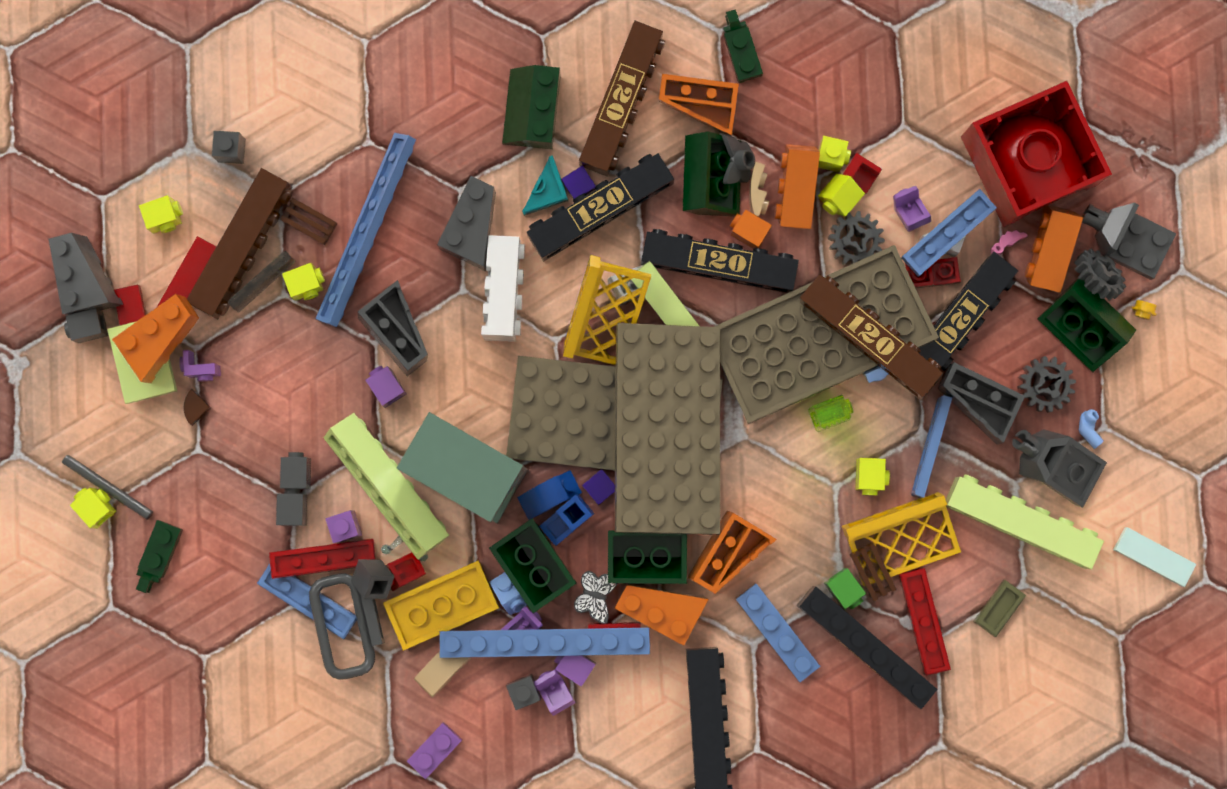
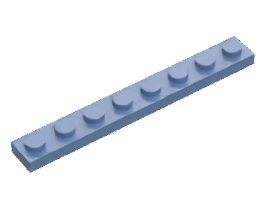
(365, 229)
(545, 642)

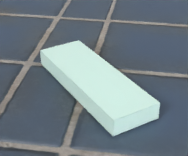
(1154, 556)

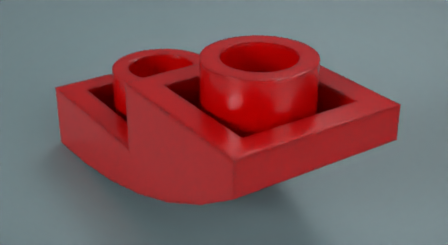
(940, 273)

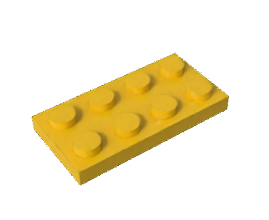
(441, 605)

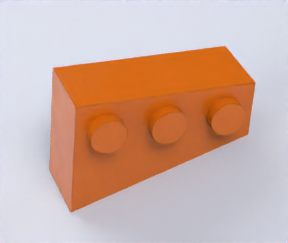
(701, 99)
(797, 186)
(1053, 248)
(155, 336)
(729, 552)
(662, 610)

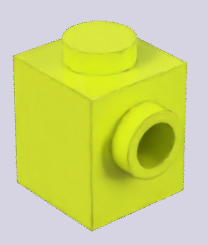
(833, 154)
(840, 195)
(161, 214)
(304, 282)
(871, 475)
(93, 506)

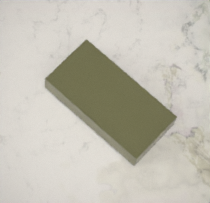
(999, 608)

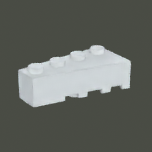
(502, 288)

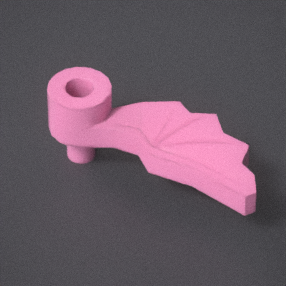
(1008, 240)

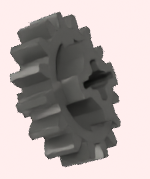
(853, 228)
(1100, 274)
(1052, 392)

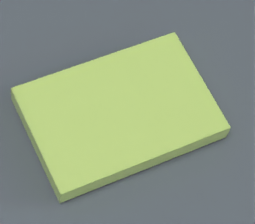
(131, 386)

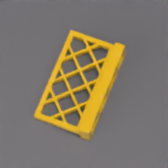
(586, 301)
(901, 516)

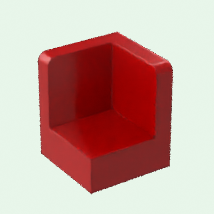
(862, 172)

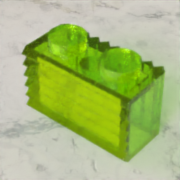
(830, 413)

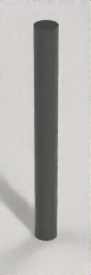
(107, 487)

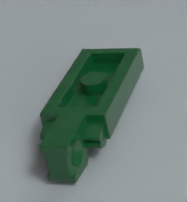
(741, 48)
(157, 555)

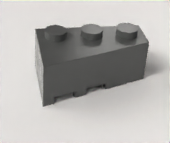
(470, 224)
(79, 275)
(394, 329)
(982, 400)

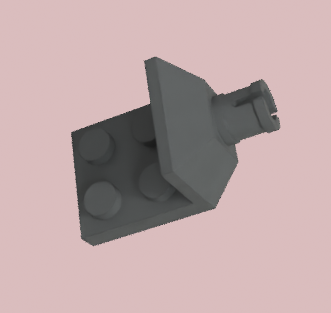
(1130, 238)
(1059, 464)

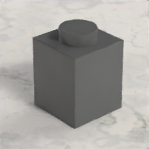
(228, 147)
(86, 326)
(295, 471)
(291, 508)
(372, 579)
(523, 692)

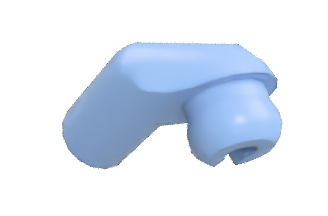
(1087, 428)

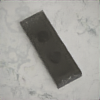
(261, 281)

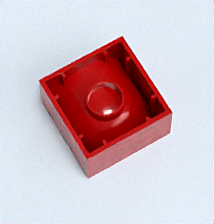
(1035, 153)

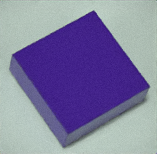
(578, 182)
(599, 487)

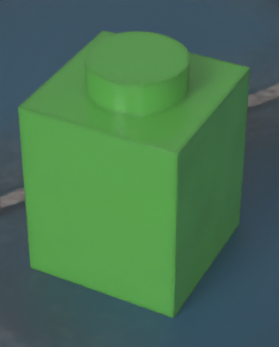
(845, 589)

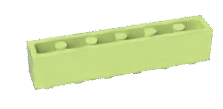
(386, 485)
(1023, 522)

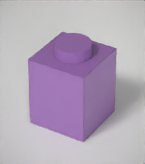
(385, 385)
(343, 526)
(575, 667)

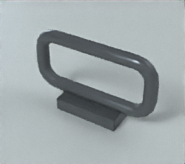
(367, 621)

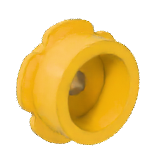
(1144, 309)

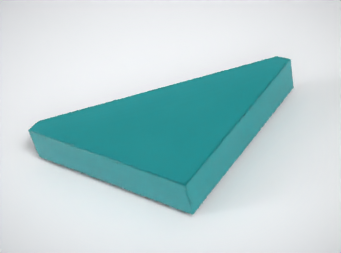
(547, 190)

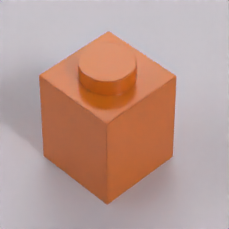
(749, 229)

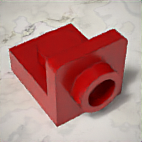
(405, 570)

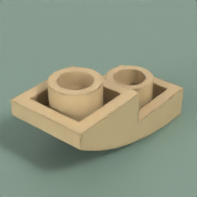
(757, 200)
(439, 673)

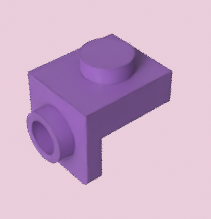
(911, 209)
(202, 372)
(525, 621)
(554, 691)

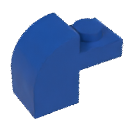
(549, 494)
(566, 519)

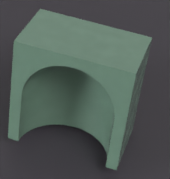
(462, 468)

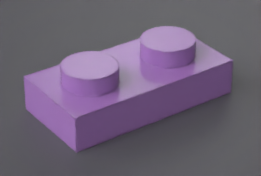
(434, 750)

